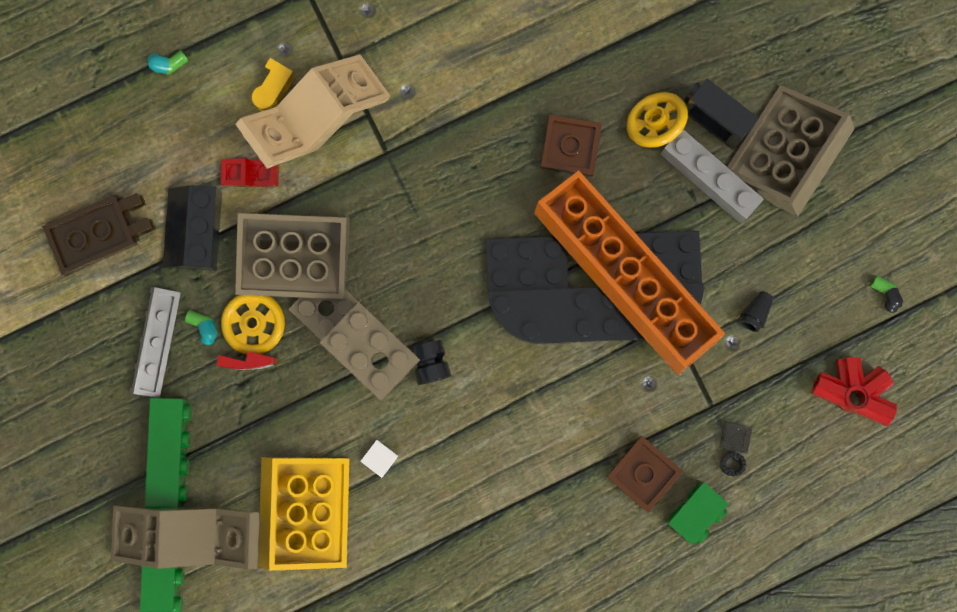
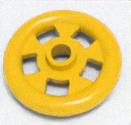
(657, 119)
(266, 341)

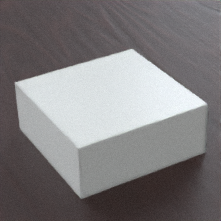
(379, 458)

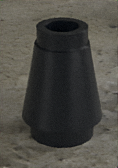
(757, 312)

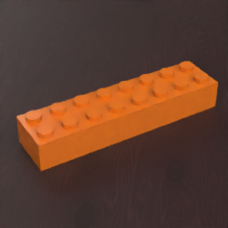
(628, 272)

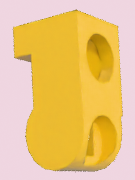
(274, 86)

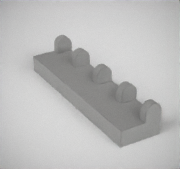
(155, 342)

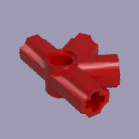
(867, 389)

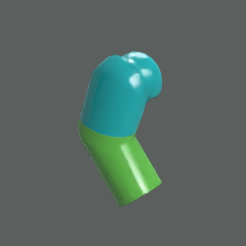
(166, 65)
(205, 325)

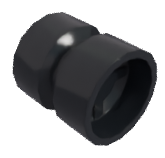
(431, 363)

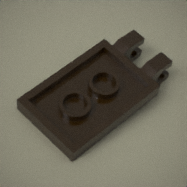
(96, 232)

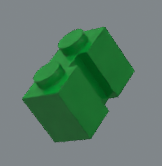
(697, 513)

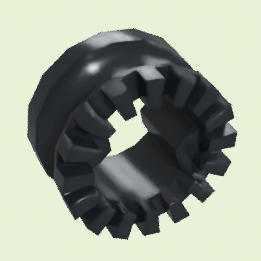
(736, 456)

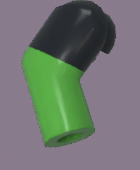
(891, 292)

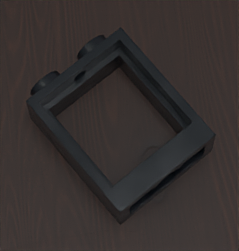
(719, 113)

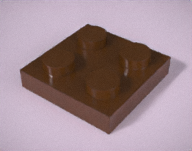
(571, 145)
(644, 474)

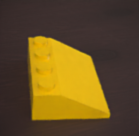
(303, 513)

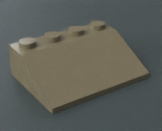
(791, 148)
(292, 255)

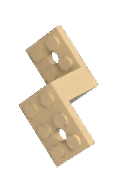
(313, 110)

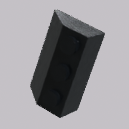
(192, 228)

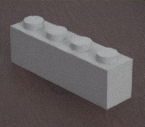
(712, 176)

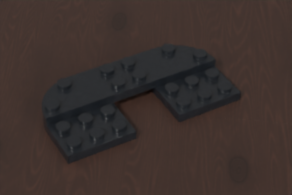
(533, 296)

